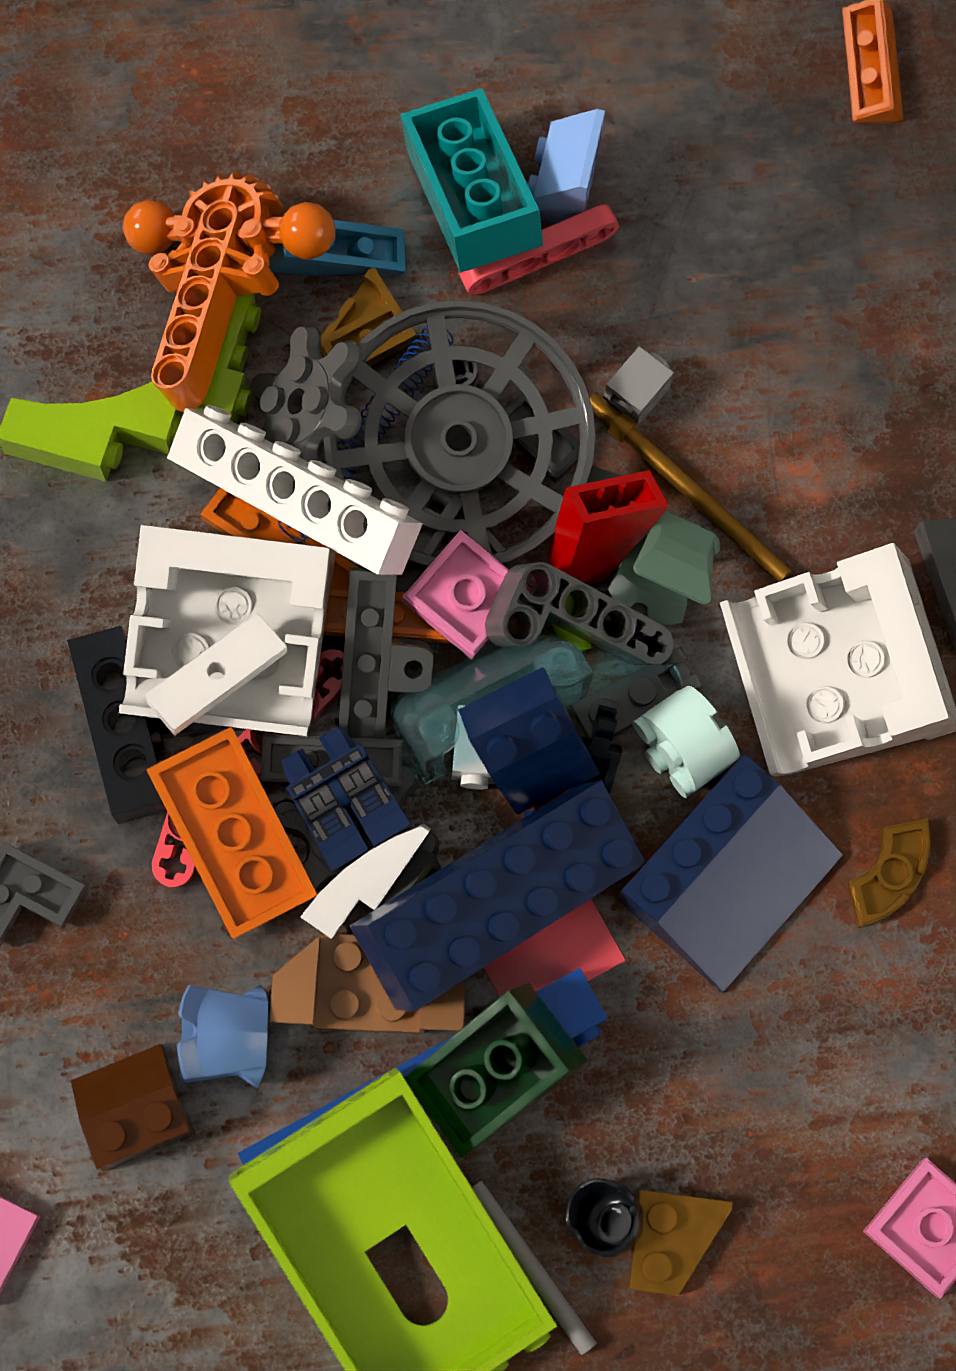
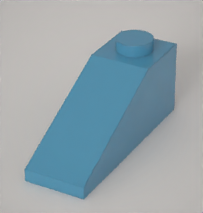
(353, 252)

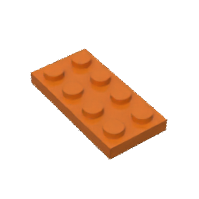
(231, 832)

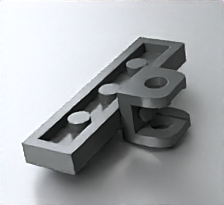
(375, 659)

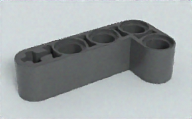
(584, 622)

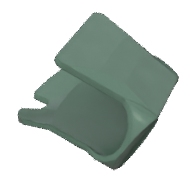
(667, 569)

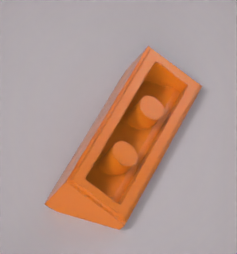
(872, 62)

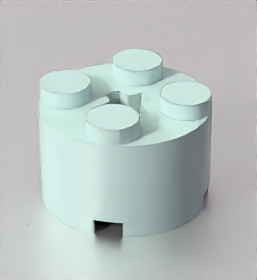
(686, 740)

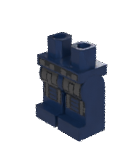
(333, 788)

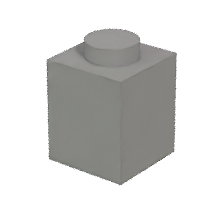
(639, 384)

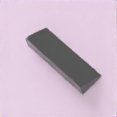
(938, 550)

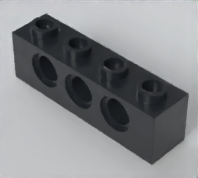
(93, 659)

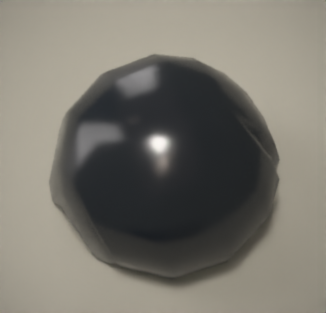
(604, 1217)

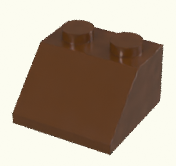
(130, 1108)

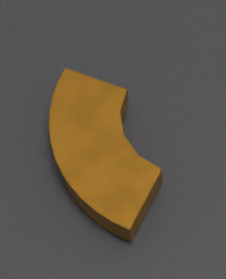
(895, 873)

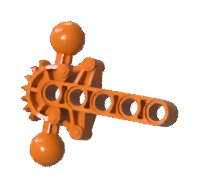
(215, 267)

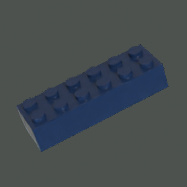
(497, 895)

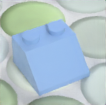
(566, 165)

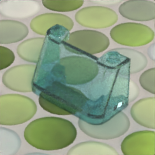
(429, 717)

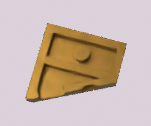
(362, 314)
(673, 1239)

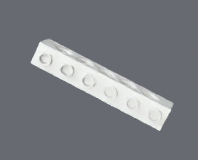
(389, 532)

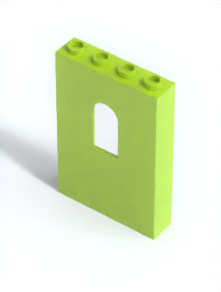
(352, 1184)

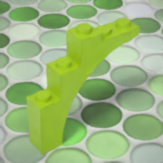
(88, 434)

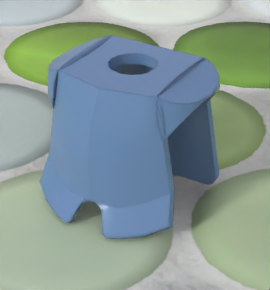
(223, 1035)

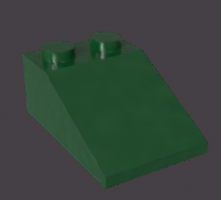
(495, 1068)

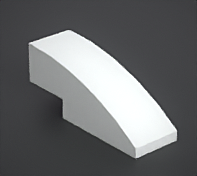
(364, 880)

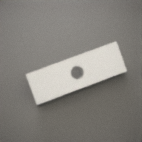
(237, 656)

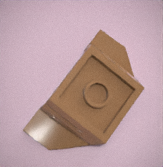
(337, 990)

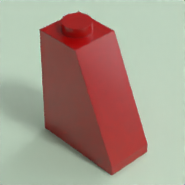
(603, 524)

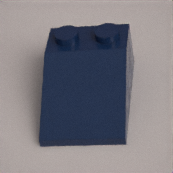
(528, 741)

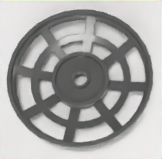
(477, 413)

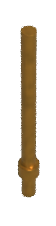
(625, 429)

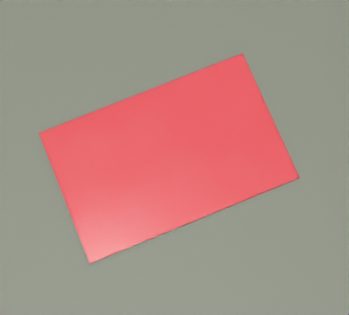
(567, 944)

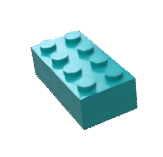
(472, 180)

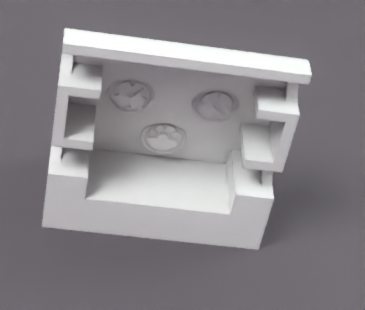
(203, 588)
(840, 663)

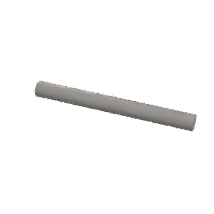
(536, 1273)

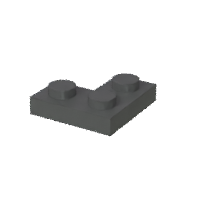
(35, 887)

